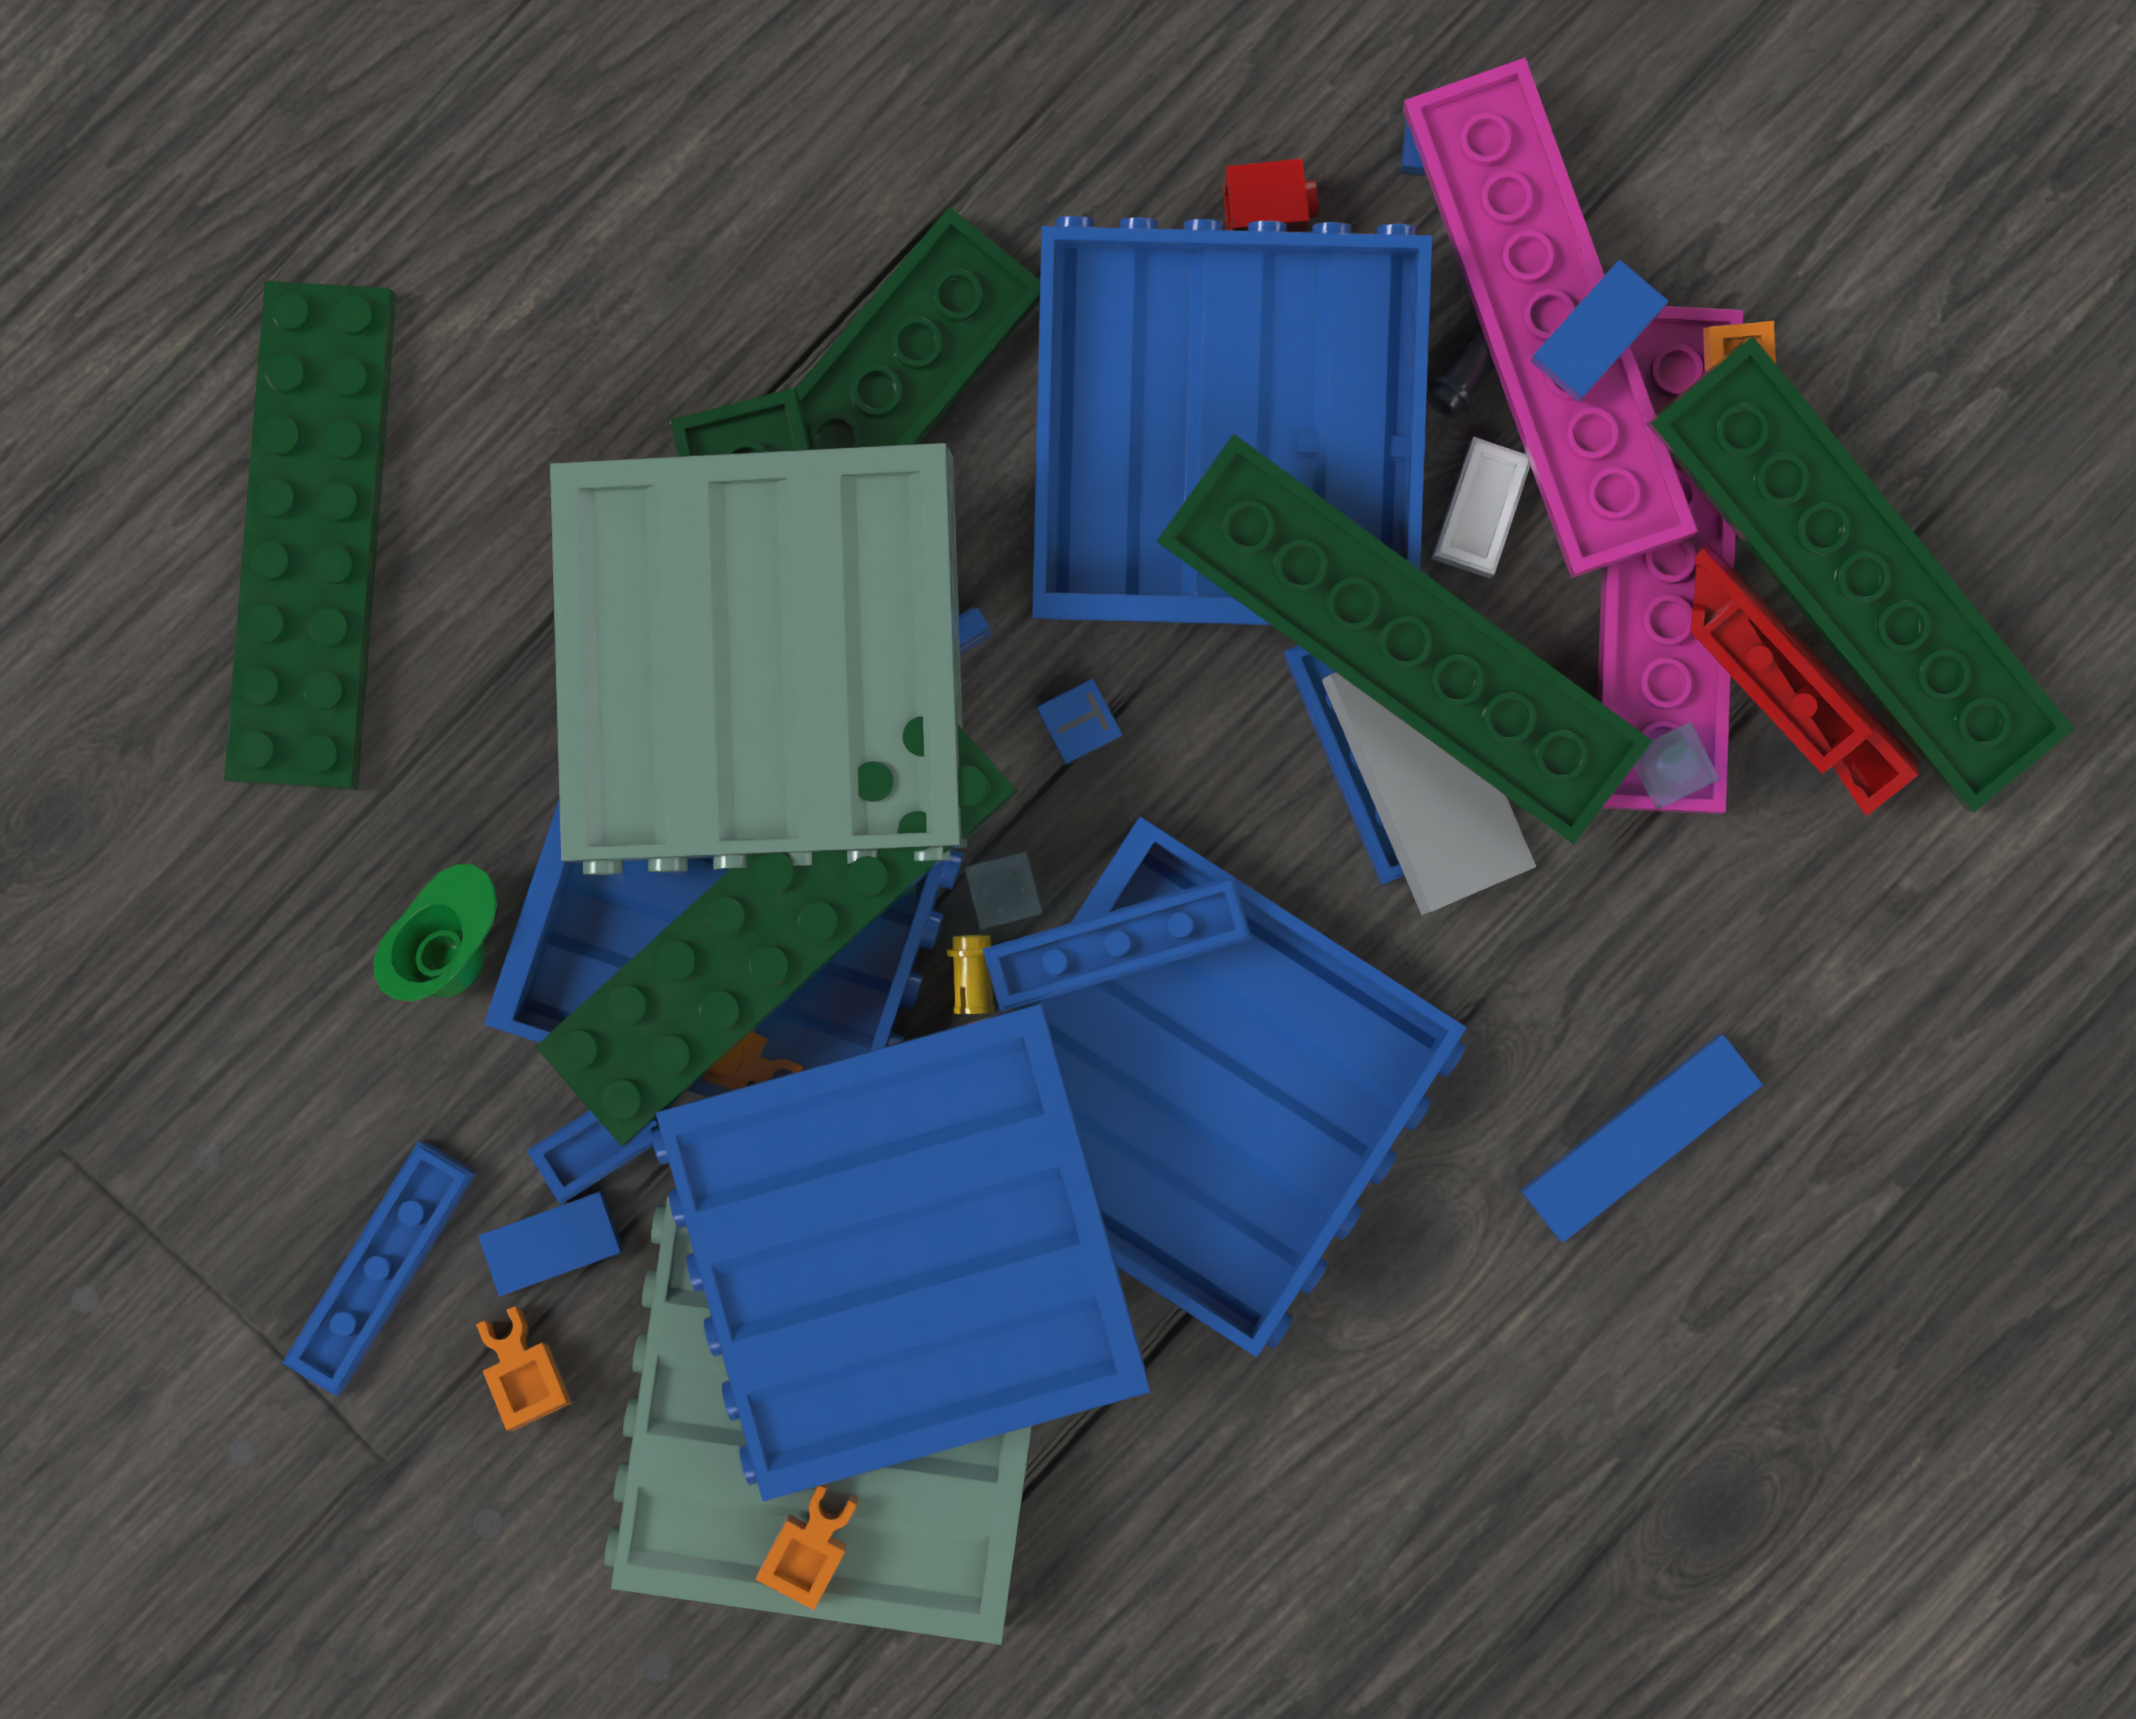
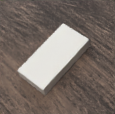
(1481, 508)

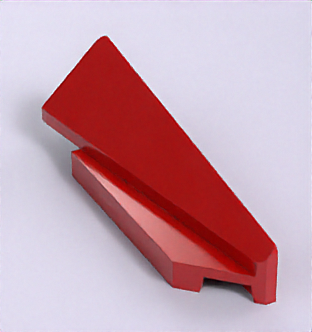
(1796, 686)

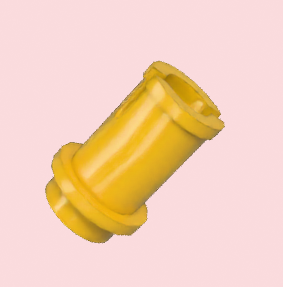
(971, 975)

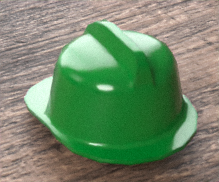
(439, 938)

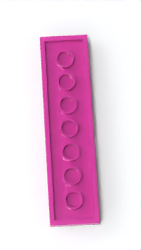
(1526, 271)
(1647, 656)

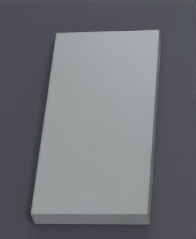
(1441, 817)

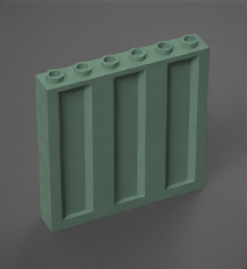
(749, 646)
(922, 1546)

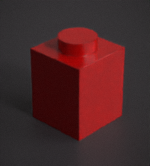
(1269, 194)

